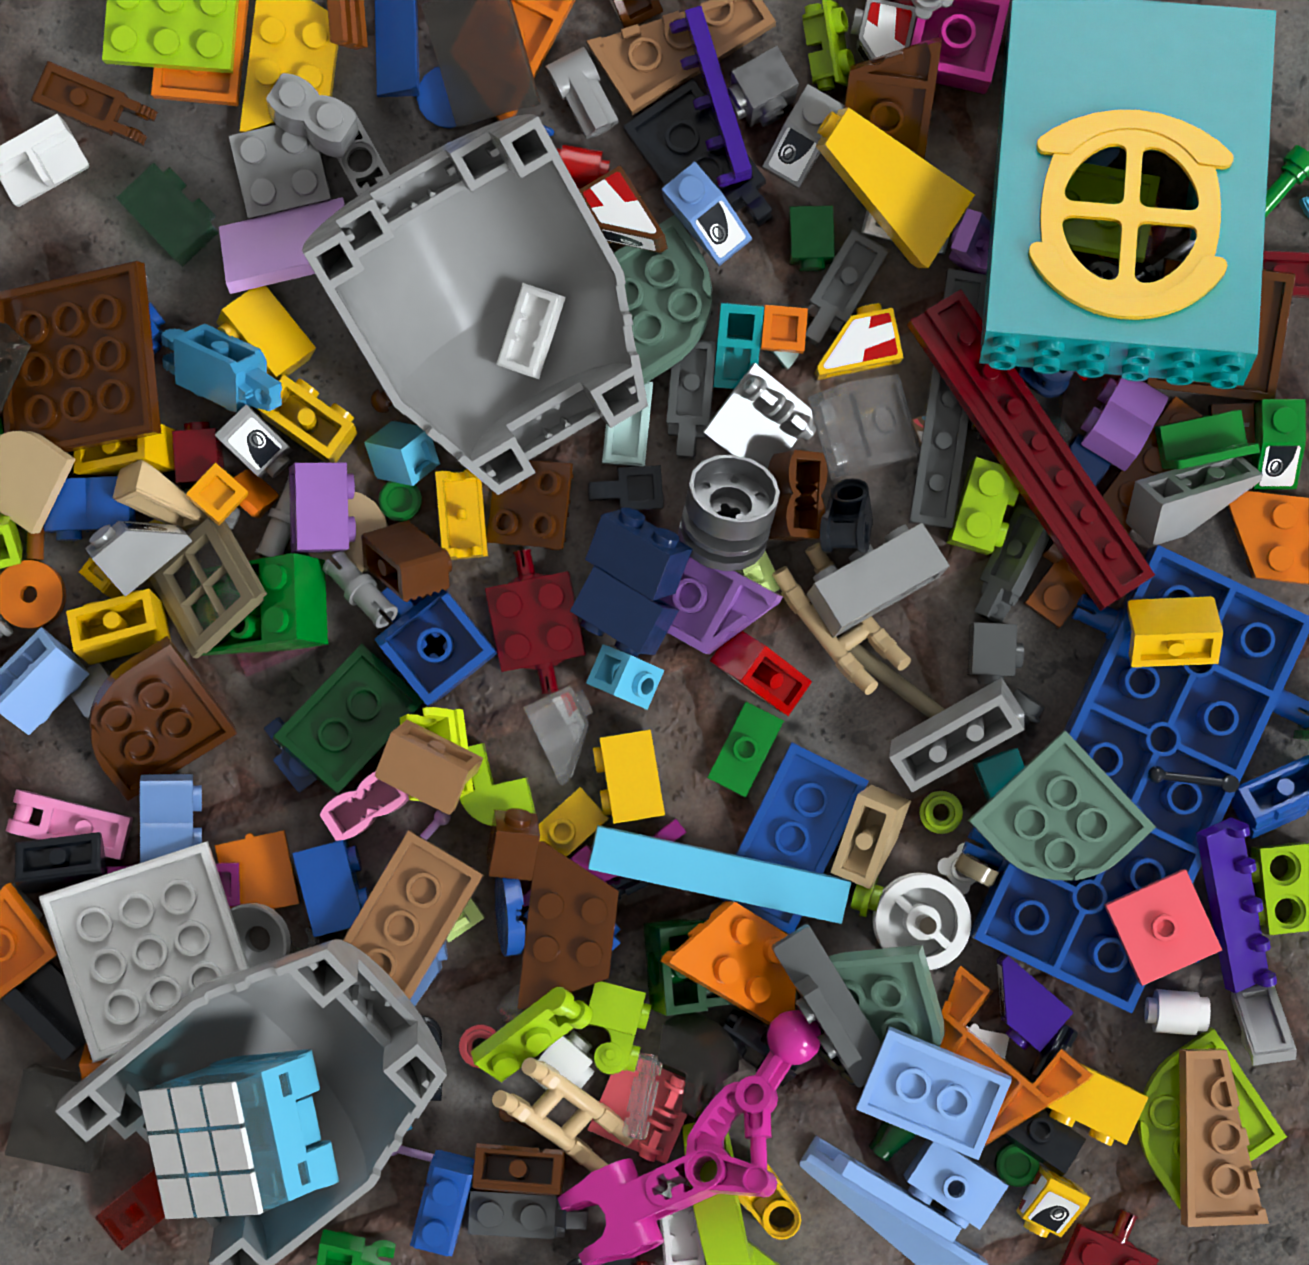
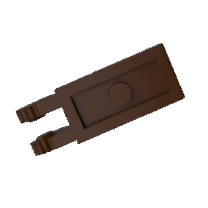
(89, 102)

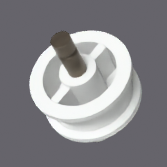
(926, 913)

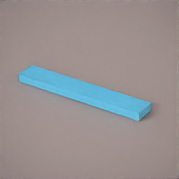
(719, 874)

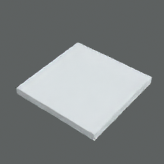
(142, 942)

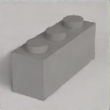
(876, 578)
(957, 735)

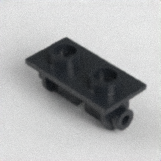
(746, 1036)

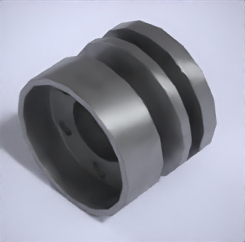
(728, 512)

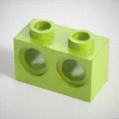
(1292, 885)

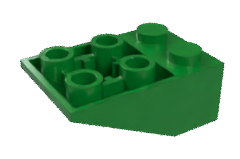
(291, 612)

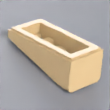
(154, 495)

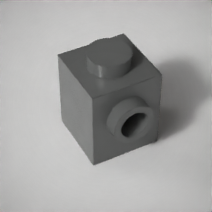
(993, 651)

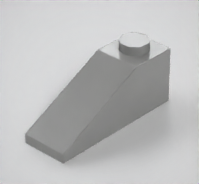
(1183, 499)

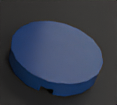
(507, 910)

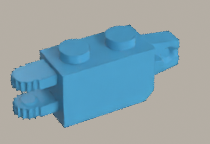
(221, 368)

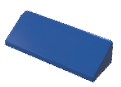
(397, 48)

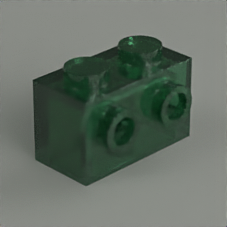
(168, 214)

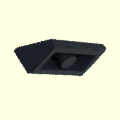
(58, 862)

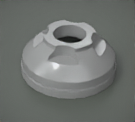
(255, 914)

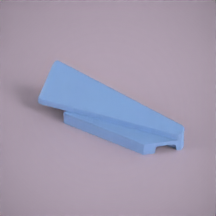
(893, 1212)

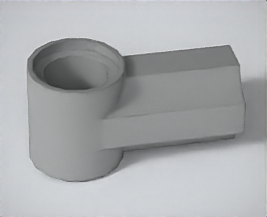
(578, 83)

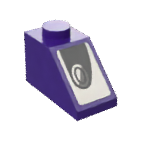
(1028, 1006)

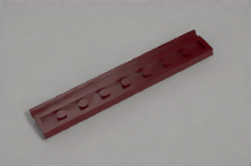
(1032, 453)

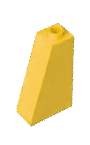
(896, 186)

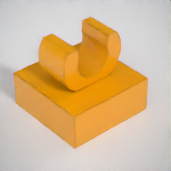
(217, 494)

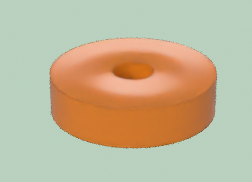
(49, 599)

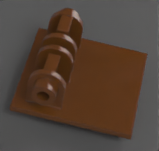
(533, 509)

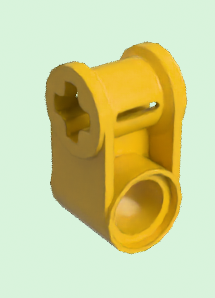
(762, 1207)

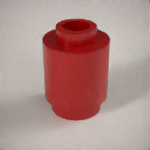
(583, 164)

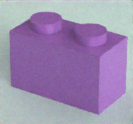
(320, 507)

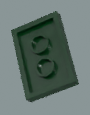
(348, 720)

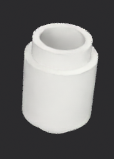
(1177, 1012)

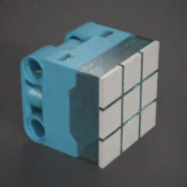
(238, 1136)

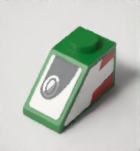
(1281, 441)

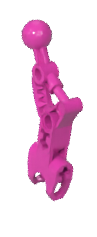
(637, 1203)

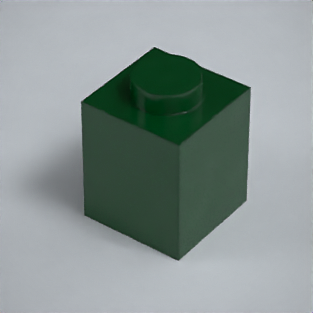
(811, 237)

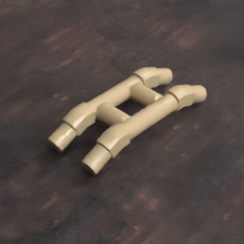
(839, 647)
(564, 1136)

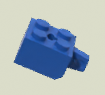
(408, 637)

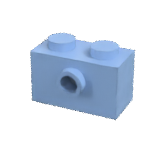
(38, 680)
(955, 1182)

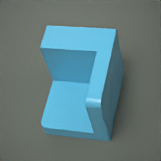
(401, 453)

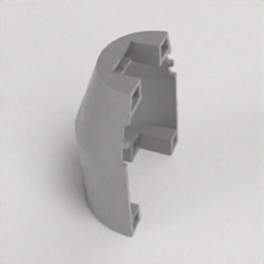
(431, 281)
(370, 1060)

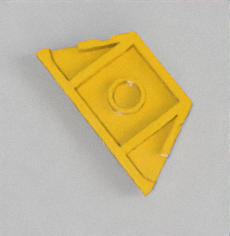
(288, 40)

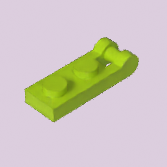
(531, 1033)

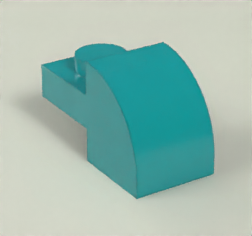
(737, 342)

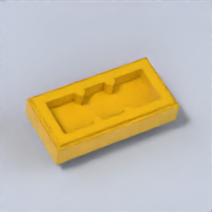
(571, 822)

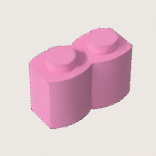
(357, 810)

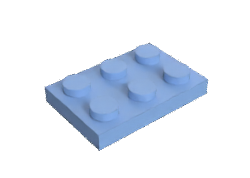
(934, 1093)

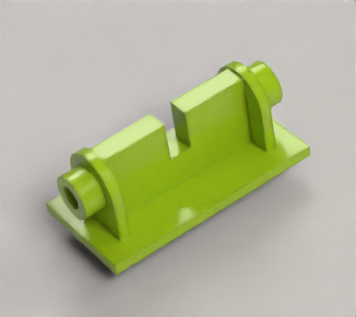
(828, 28)

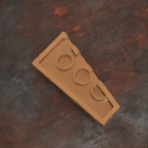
(647, 57)

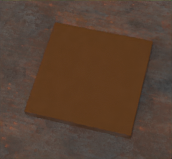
(88, 358)

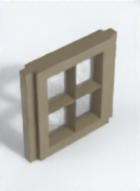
(208, 587)

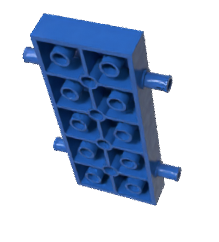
(1141, 718)

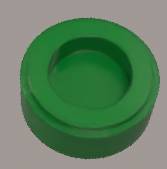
(400, 501)
(1015, 1166)

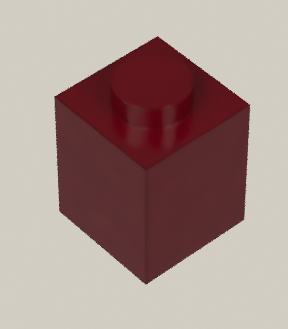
(195, 452)

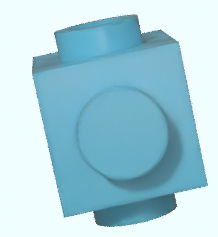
(632, 680)

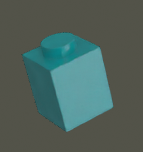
(998, 770)

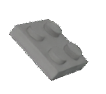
(278, 171)

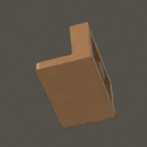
(427, 766)

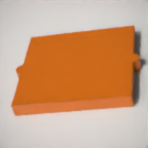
(264, 869)

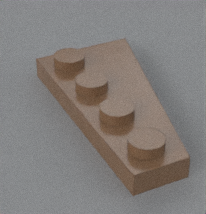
(1214, 1157)

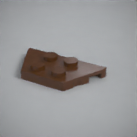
(898, 92)
(566, 927)

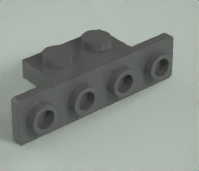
(829, 1003)

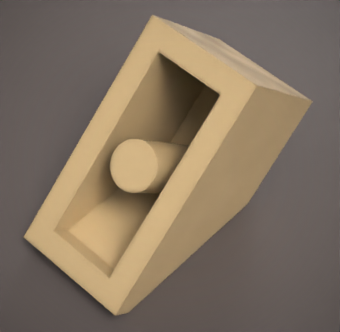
(870, 835)

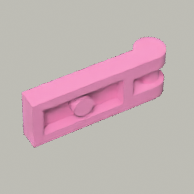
(68, 819)

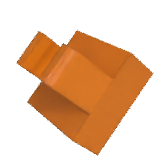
(784, 329)

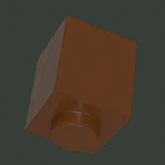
(513, 844)

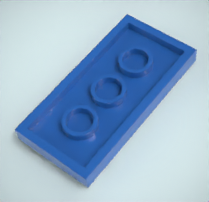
(800, 820)

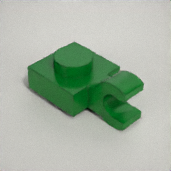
(347, 1249)

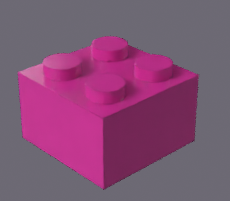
(970, 41)

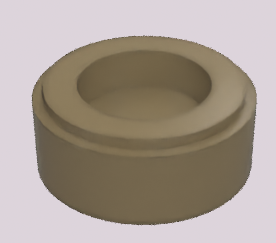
(976, 870)

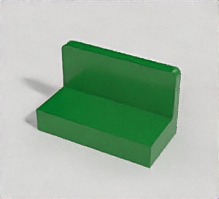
(1203, 440)

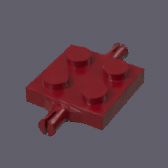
(535, 621)
(1106, 1247)

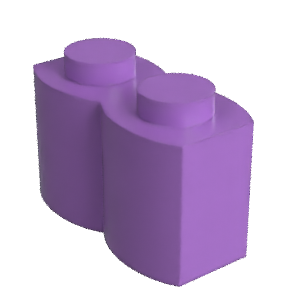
(1123, 421)

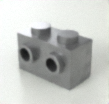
(762, 88)

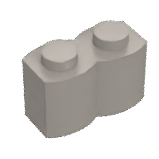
(321, 118)

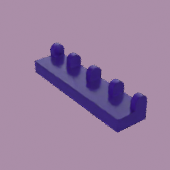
(717, 97)
(1234, 905)

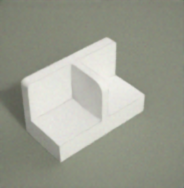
(40, 160)

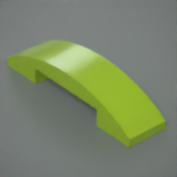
(720, 1219)

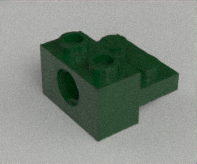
(668, 989)

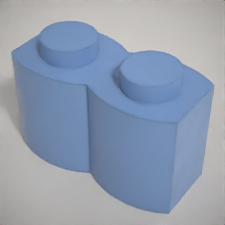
(167, 814)

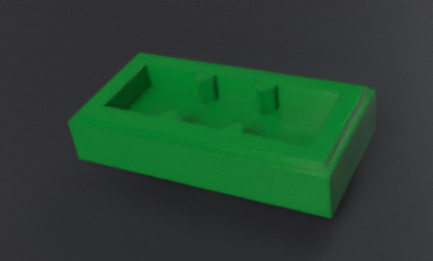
(745, 749)

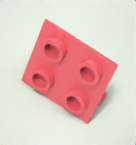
(665, 1119)

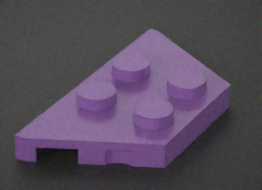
(716, 605)

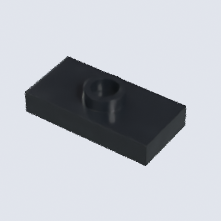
(1047, 1141)

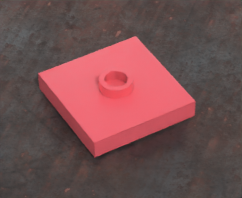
(1163, 927)

